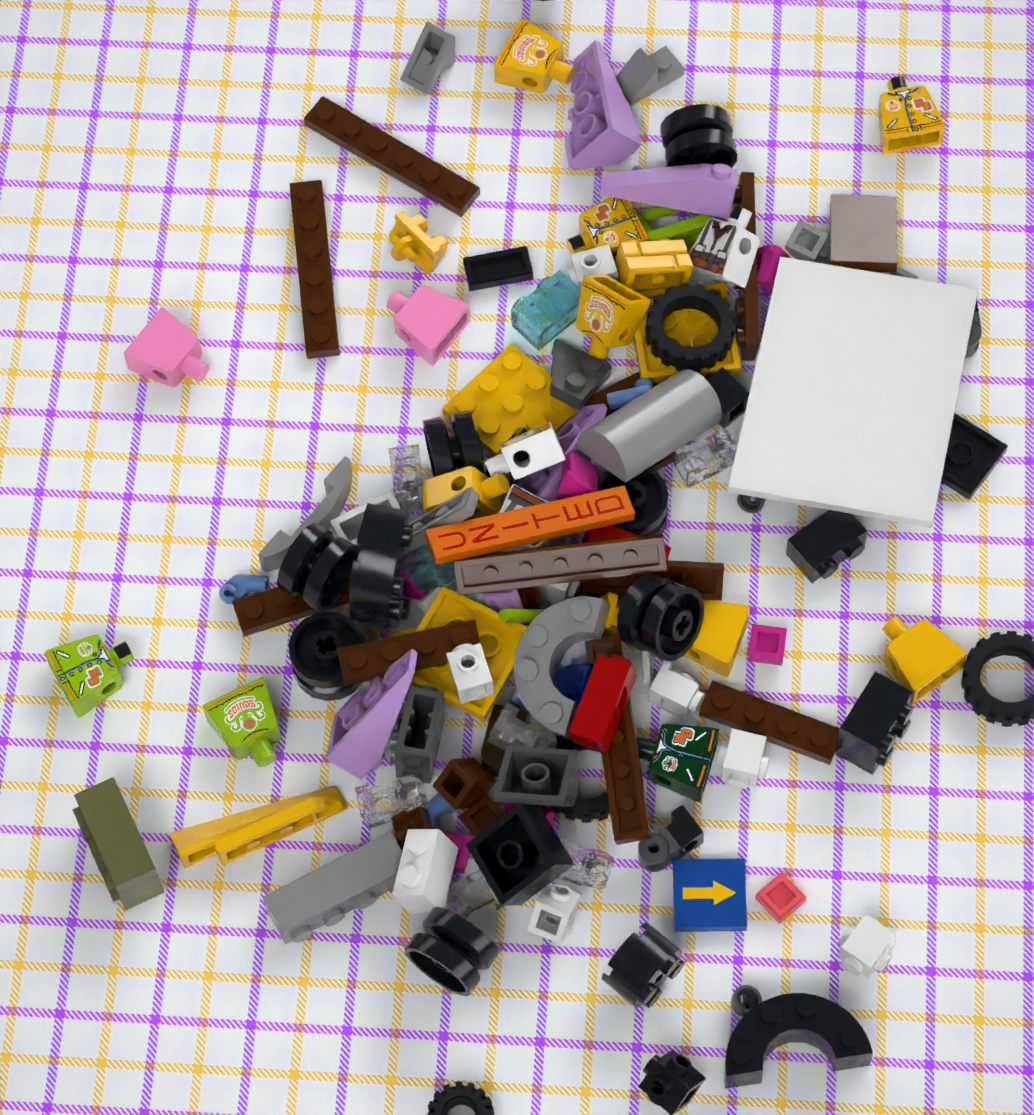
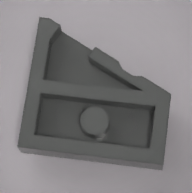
(575, 375)

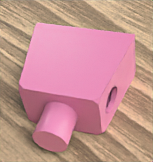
(428, 321)
(166, 351)

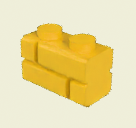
(653, 264)

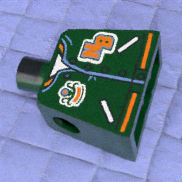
(680, 758)

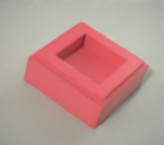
(780, 897)

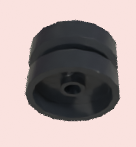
(698, 136)
(453, 451)
(649, 500)
(317, 567)
(660, 616)
(315, 654)
(451, 951)

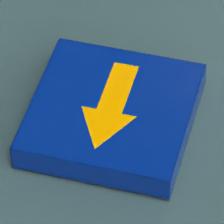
(709, 895)

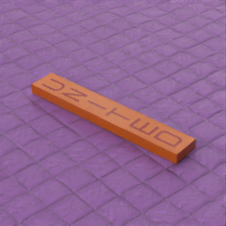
(529, 525)

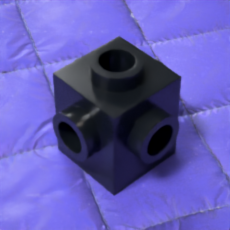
(671, 1081)

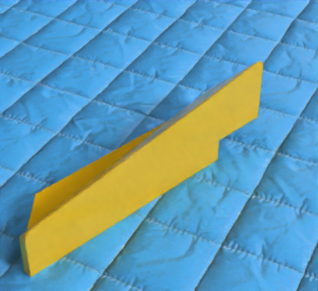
(255, 828)

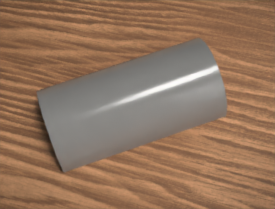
(652, 425)

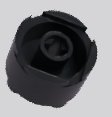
(643, 966)

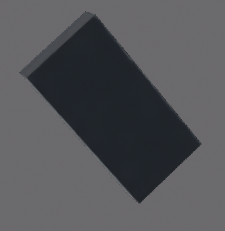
(498, 268)

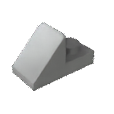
(431, 53)
(648, 74)

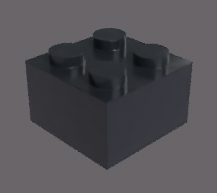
(875, 723)
(519, 854)

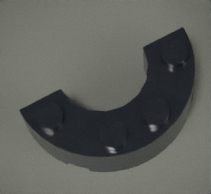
(376, 585)
(794, 1019)

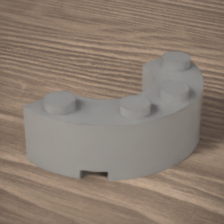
(542, 650)

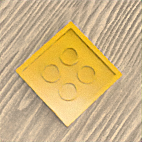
(688, 329)
(509, 396)
(497, 640)

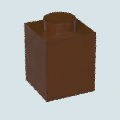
(464, 782)

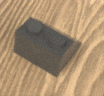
(538, 776)

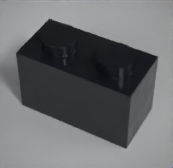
(826, 544)

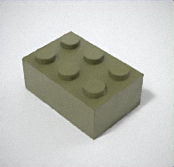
(116, 844)

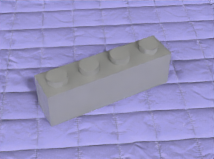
(335, 889)

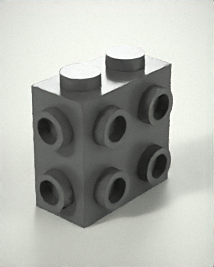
(418, 733)

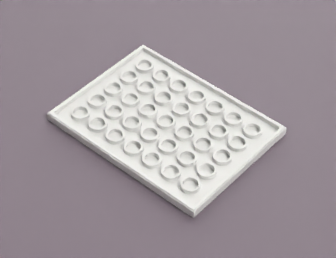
(854, 392)

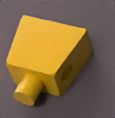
(720, 636)
(921, 656)

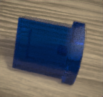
(573, 678)

